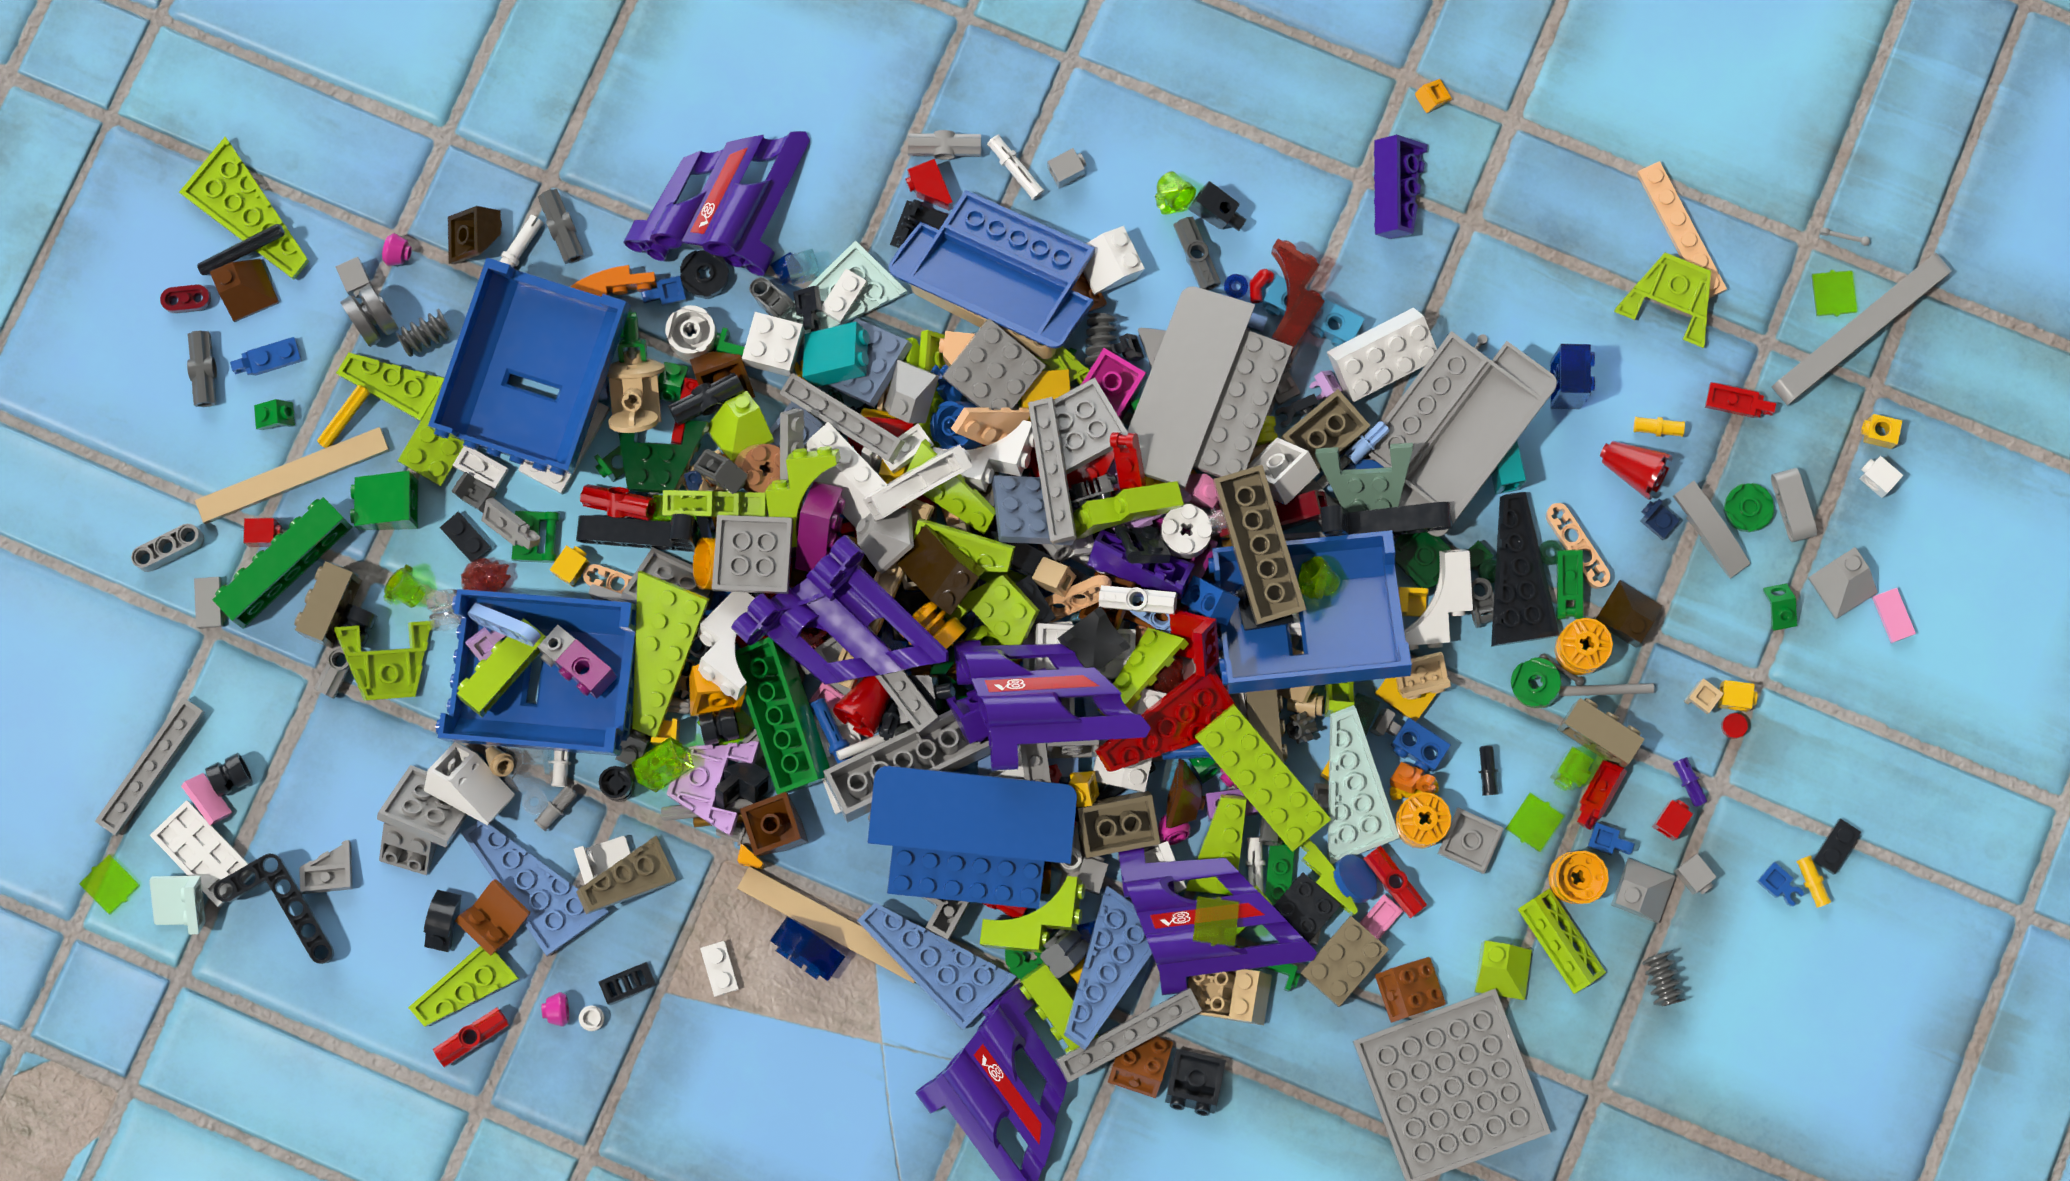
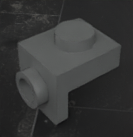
(473, 491)
(634, 746)

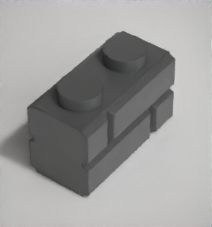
(720, 471)
(1064, 951)

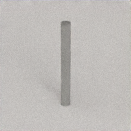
(1607, 689)

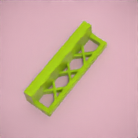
(1559, 943)

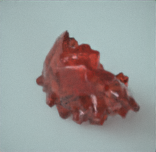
(484, 575)
(1170, 676)

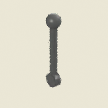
(1579, 681)

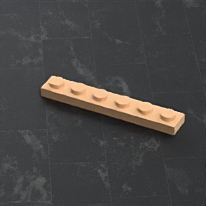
(1678, 223)

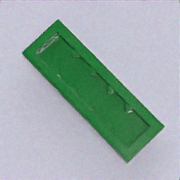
(1278, 872)

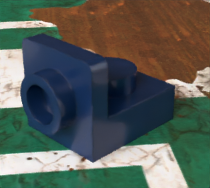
(1658, 519)

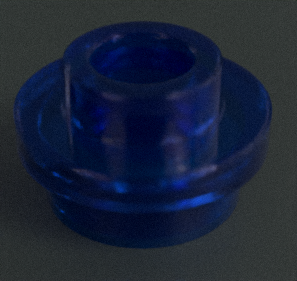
(1239, 279)

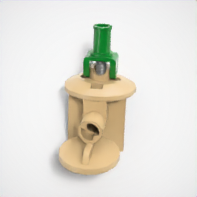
(634, 384)

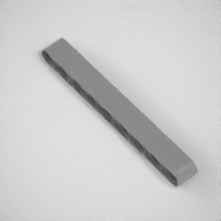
(1861, 329)

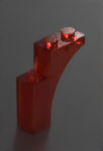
(1302, 304)

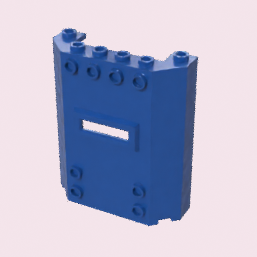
(539, 334)
(1344, 635)
(563, 714)

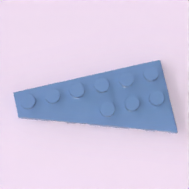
(552, 901)
(1111, 964)
(946, 972)

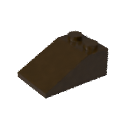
(940, 569)

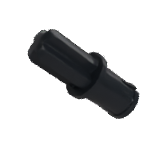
(890, 721)
(1488, 771)

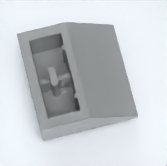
(406, 850)

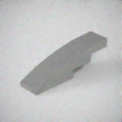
(1712, 529)

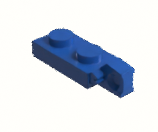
(268, 357)

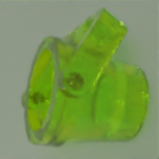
(1175, 191)
(1317, 578)
(404, 588)

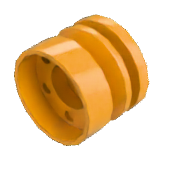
(704, 562)
(942, 631)
(1569, 646)
(1408, 824)
(1591, 872)

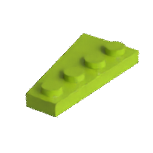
(465, 984)

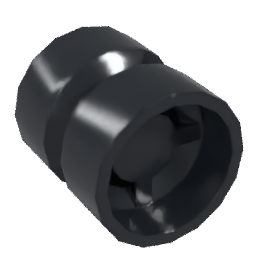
(358, 617)
(719, 726)
(227, 775)
(616, 783)

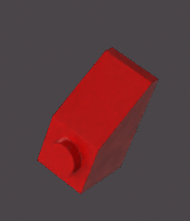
(929, 184)

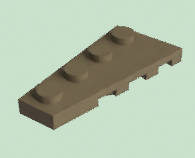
(630, 877)

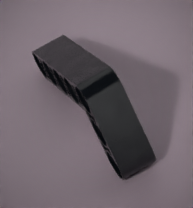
(1401, 520)
(677, 535)
(1028, 558)
(284, 900)

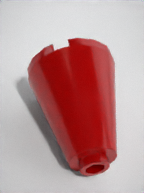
(1637, 466)
(863, 706)

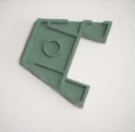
(1370, 487)

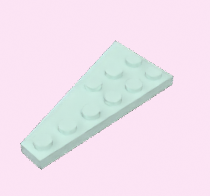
(879, 290)
(1356, 796)

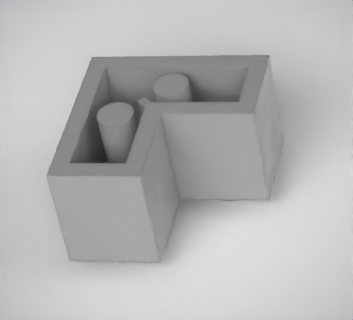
(946, 916)

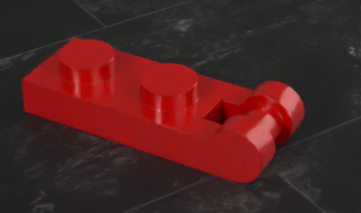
(1128, 460)

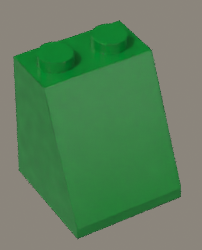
(385, 501)

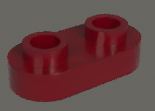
(186, 298)

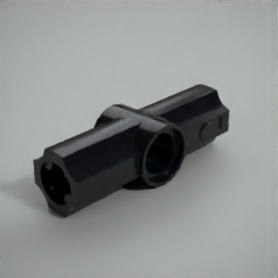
(706, 399)

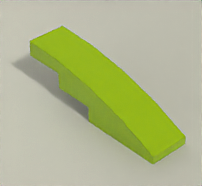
(714, 503)
(1320, 865)

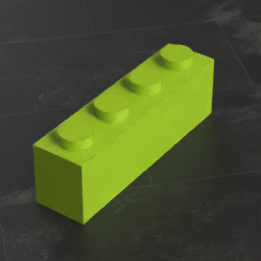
(497, 673)
(1051, 999)

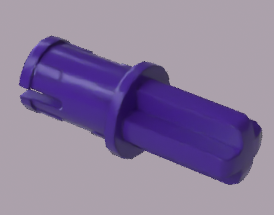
(1690, 782)

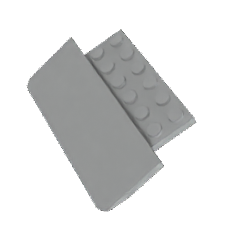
(1207, 389)
(1462, 420)

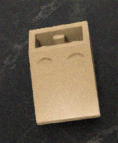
(1232, 995)

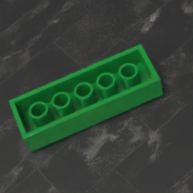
(281, 562)
(782, 716)

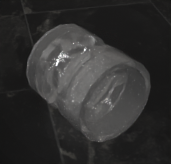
(442, 612)

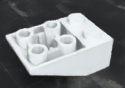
(467, 784)

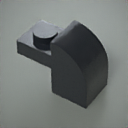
(744, 781)
(441, 920)

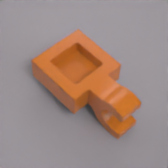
(1411, 778)

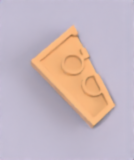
(988, 425)

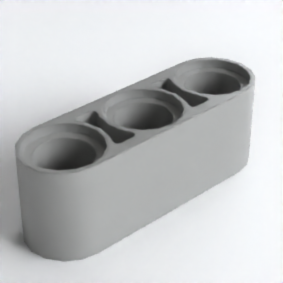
(1793, 505)
(179, 548)

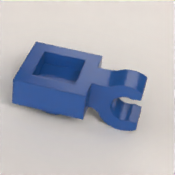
(667, 290)
(945, 389)
(1606, 840)

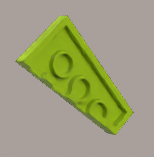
(397, 386)
(956, 495)
(986, 552)
(1145, 662)
(1222, 841)

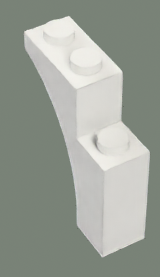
(1004, 456)
(918, 481)
(1451, 595)
(715, 631)

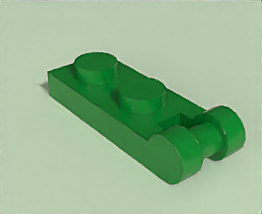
(1569, 583)

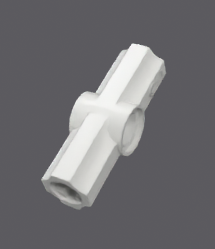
(1153, 602)

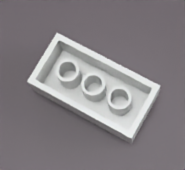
(1382, 354)

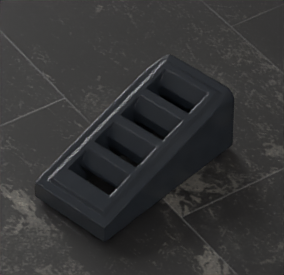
(630, 991)

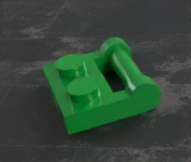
(534, 519)

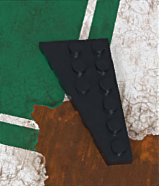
(1521, 590)

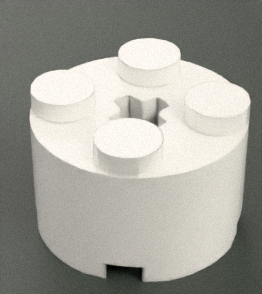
(683, 322)
(1184, 545)

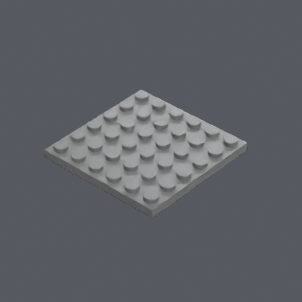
(1451, 1087)

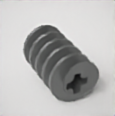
(424, 333)
(1099, 335)
(1663, 979)

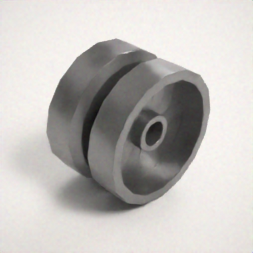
(369, 315)

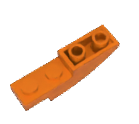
(616, 280)

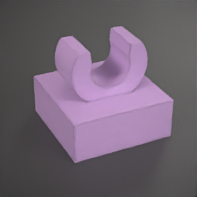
(1327, 383)

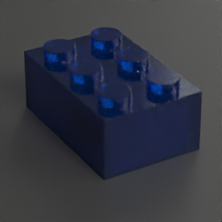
(1573, 373)

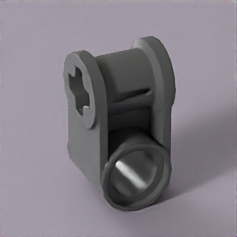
(769, 297)
(1483, 604)

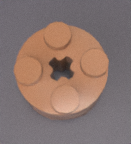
(750, 461)

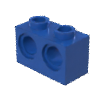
(1209, 600)
(1423, 739)

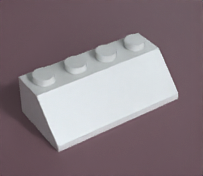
(850, 473)
(1136, 775)

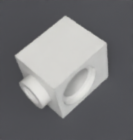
(1880, 476)

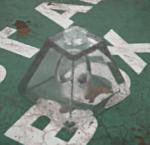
(530, 770)

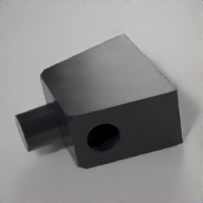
(1208, 206)
(932, 691)

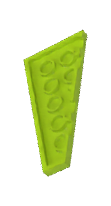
(234, 200)
(664, 635)

